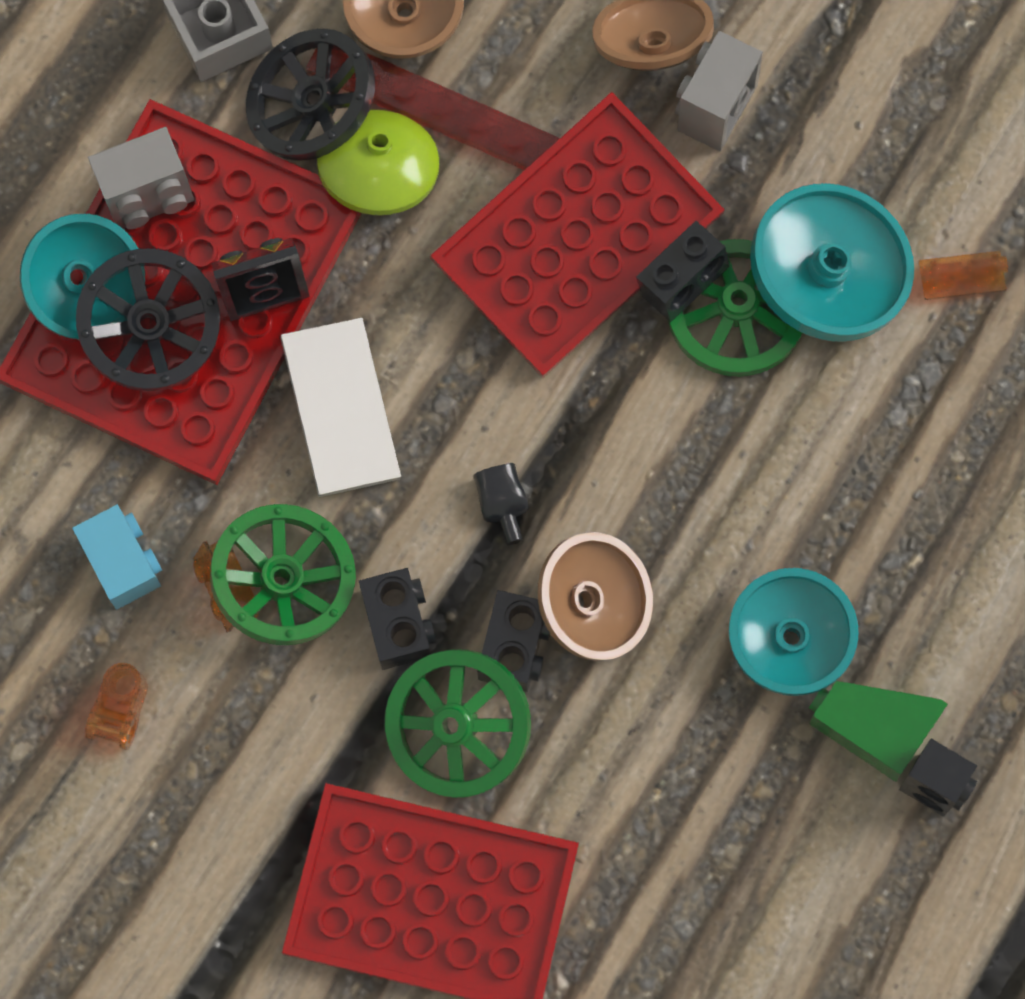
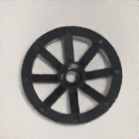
(313, 97)
(147, 308)

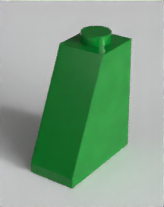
(876, 723)

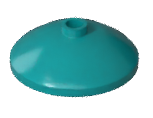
(56, 251)
(801, 604)

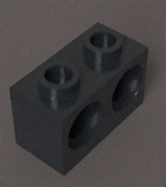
(683, 271)
(388, 620)
(505, 639)
(940, 779)

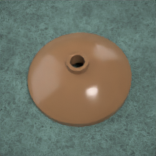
(652, 32)
(388, 34)
(613, 591)

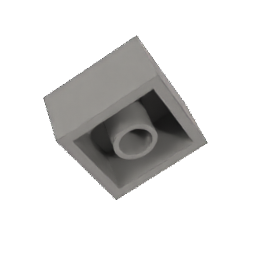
(218, 33)
(718, 90)
(142, 179)

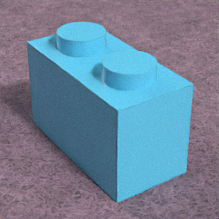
(117, 556)

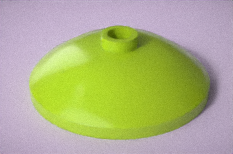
(384, 177)

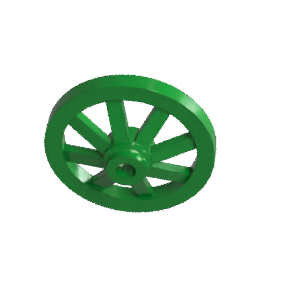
(734, 316)
(286, 567)
(467, 721)

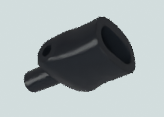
(502, 499)

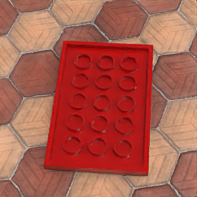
(574, 234)
(430, 897)

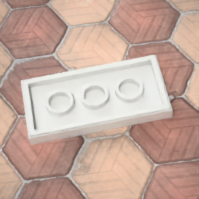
(340, 407)

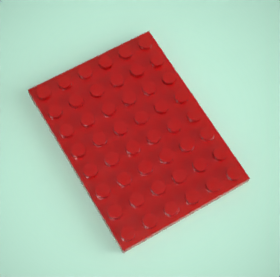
(238, 205)

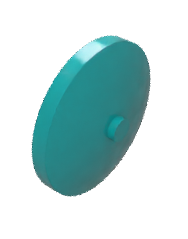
(832, 262)

